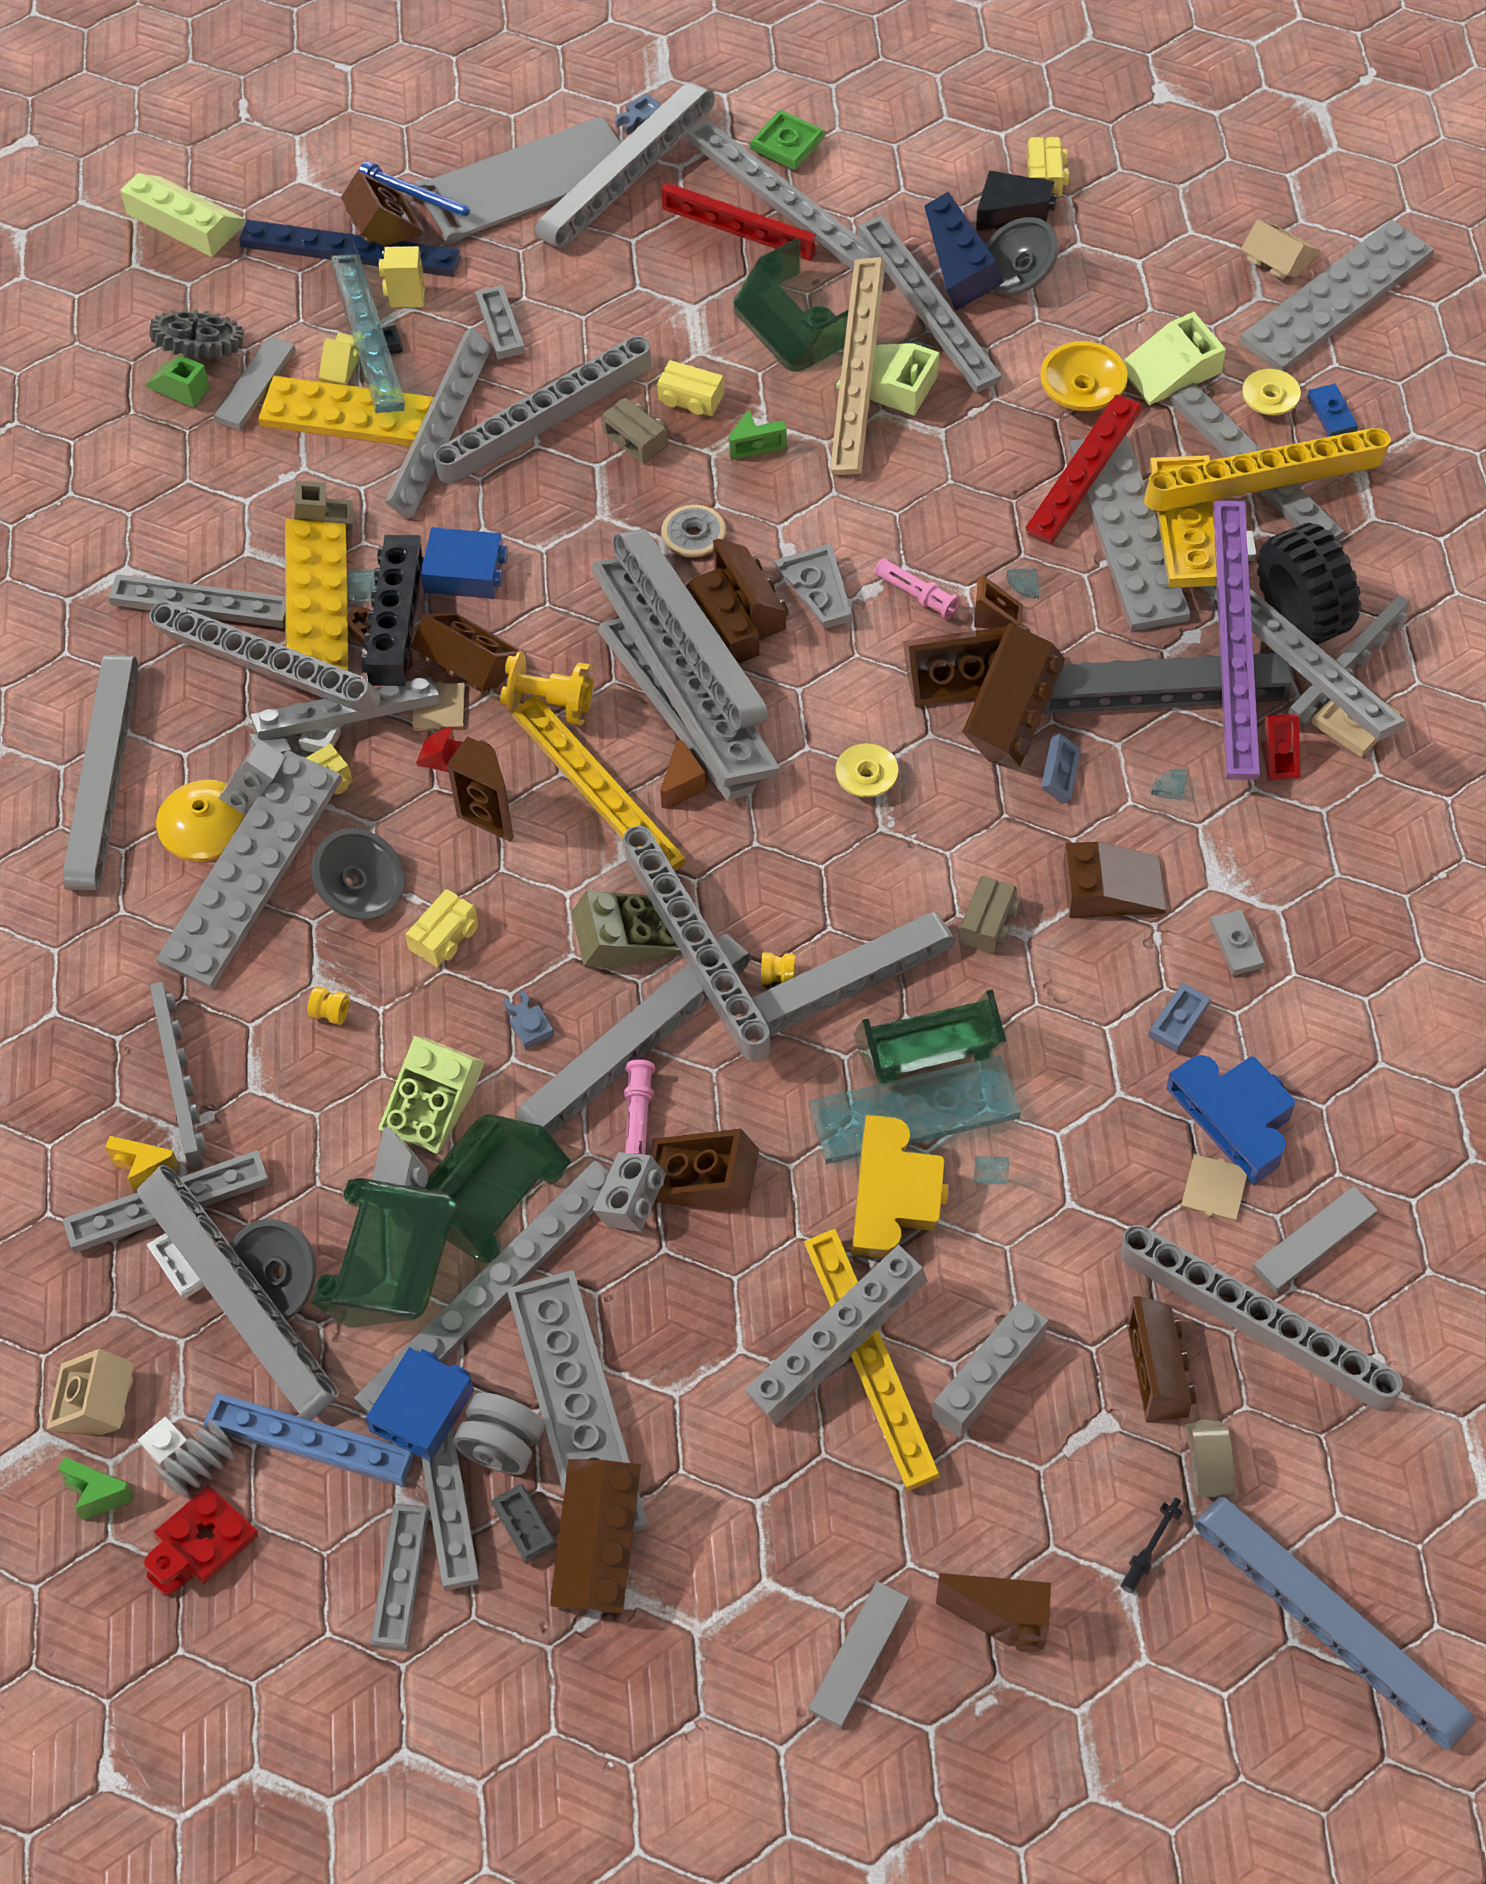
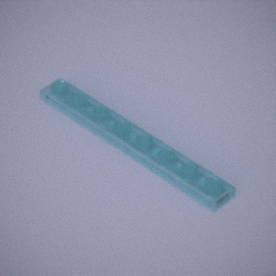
(367, 334)

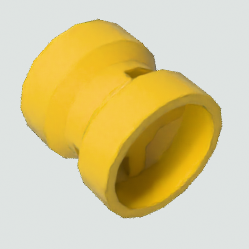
(777, 968)
(328, 1005)

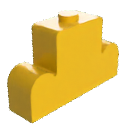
(894, 1188)

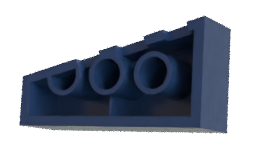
(963, 257)

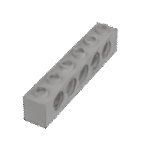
(836, 1335)

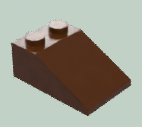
(1111, 881)
(707, 1169)
(1001, 1607)

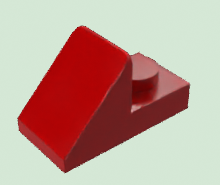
(1282, 746)
(438, 750)

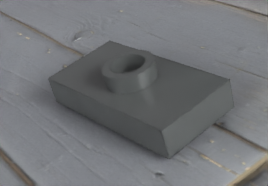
(523, 1523)

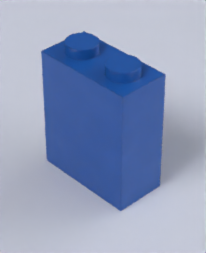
(463, 563)
(420, 1403)

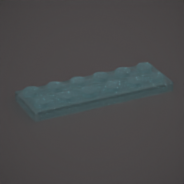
(929, 1104)

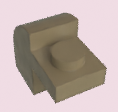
(312, 505)
(1210, 1458)

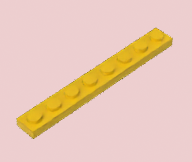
(588, 774)
(876, 1370)

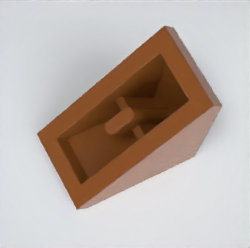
(995, 606)
(683, 777)

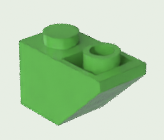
(181, 380)

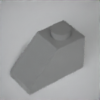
(398, 1162)

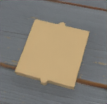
(446, 714)
(1214, 1188)

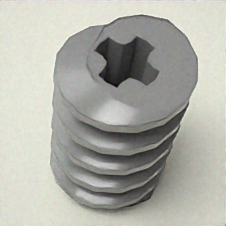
(196, 1461)

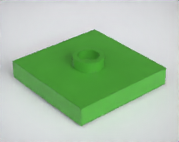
(787, 139)

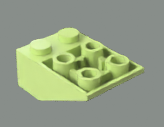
(1175, 358)
(903, 375)
(430, 1093)

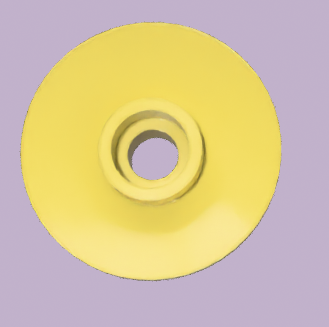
(1271, 391)
(866, 760)

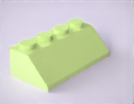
(180, 213)

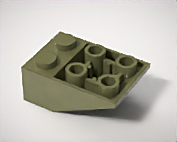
(620, 930)

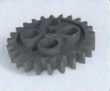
(196, 334)

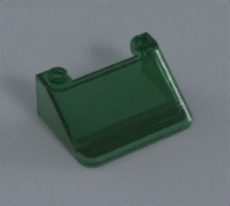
(491, 1175)
(388, 1255)

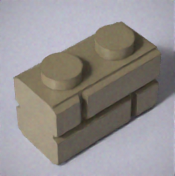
(635, 430)
(988, 915)

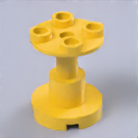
(560, 690)

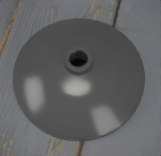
(1024, 254)
(368, 863)
(273, 1244)

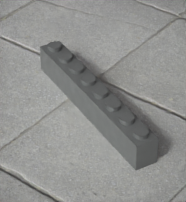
(1159, 683)

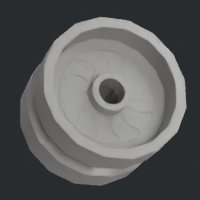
(498, 1433)

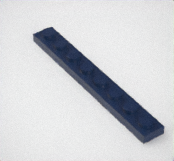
(325, 244)

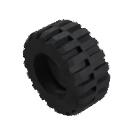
(1310, 581)

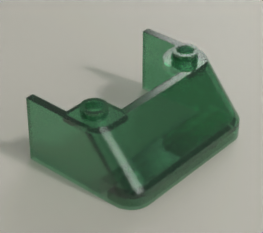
(788, 332)
(930, 1039)

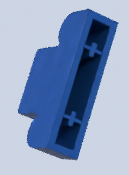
(1236, 1110)

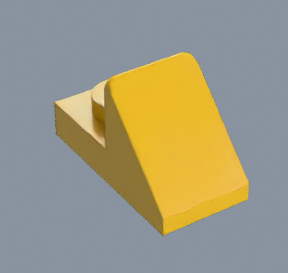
(140, 1158)

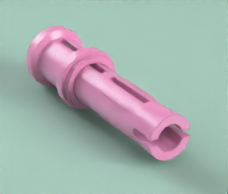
(930, 591)
(638, 1096)

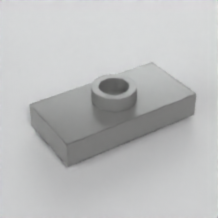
(1236, 942)

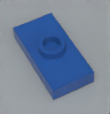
(1332, 410)

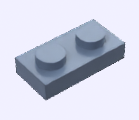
(1060, 768)
(1179, 1017)

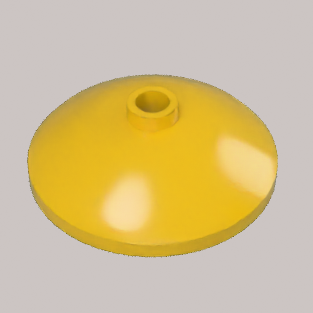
(1083, 375)
(193, 832)

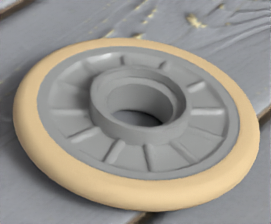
(689, 516)

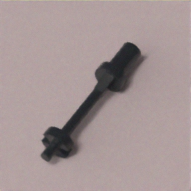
(1141, 1564)

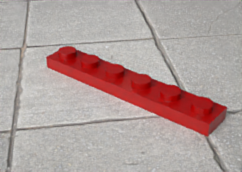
(735, 220)
(1083, 469)

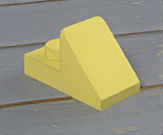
(338, 359)

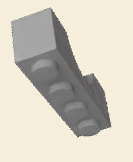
(973, 1385)

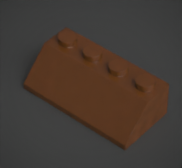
(950, 665)
(1013, 696)
(595, 1535)

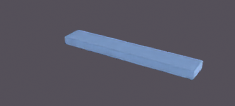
(310, 1439)

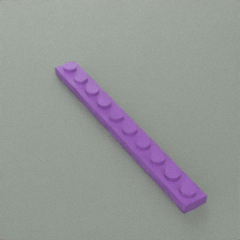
(1235, 641)

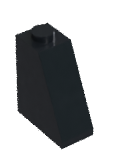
(1013, 197)

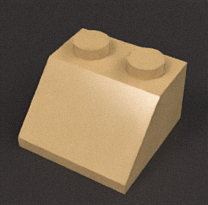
(1278, 249)
(91, 1394)

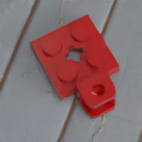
(183, 1553)

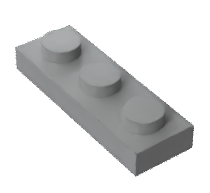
(500, 322)

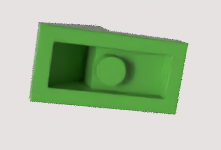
(752, 440)
(98, 1489)

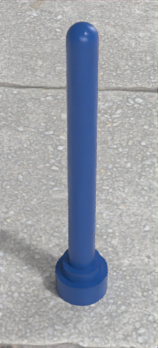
(374, 171)

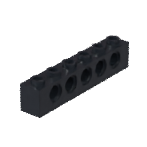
(394, 610)

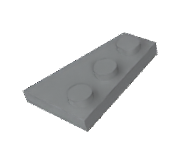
(818, 584)

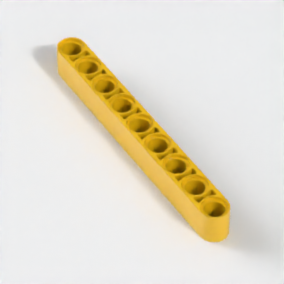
(1266, 469)

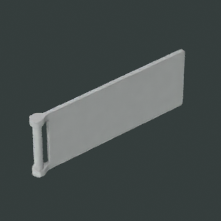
(520, 178)

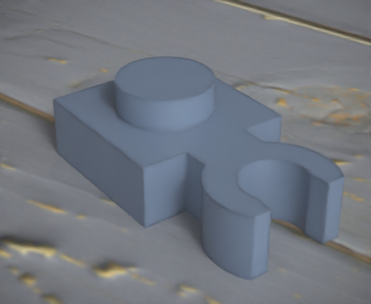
(637, 113)
(528, 1024)

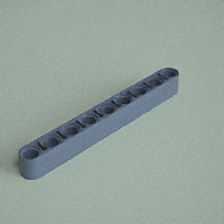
(1335, 1623)

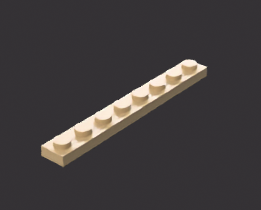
(857, 366)

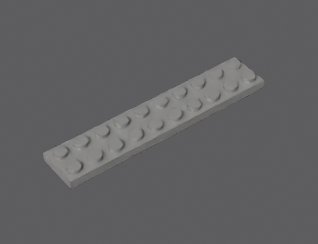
(732, 754)

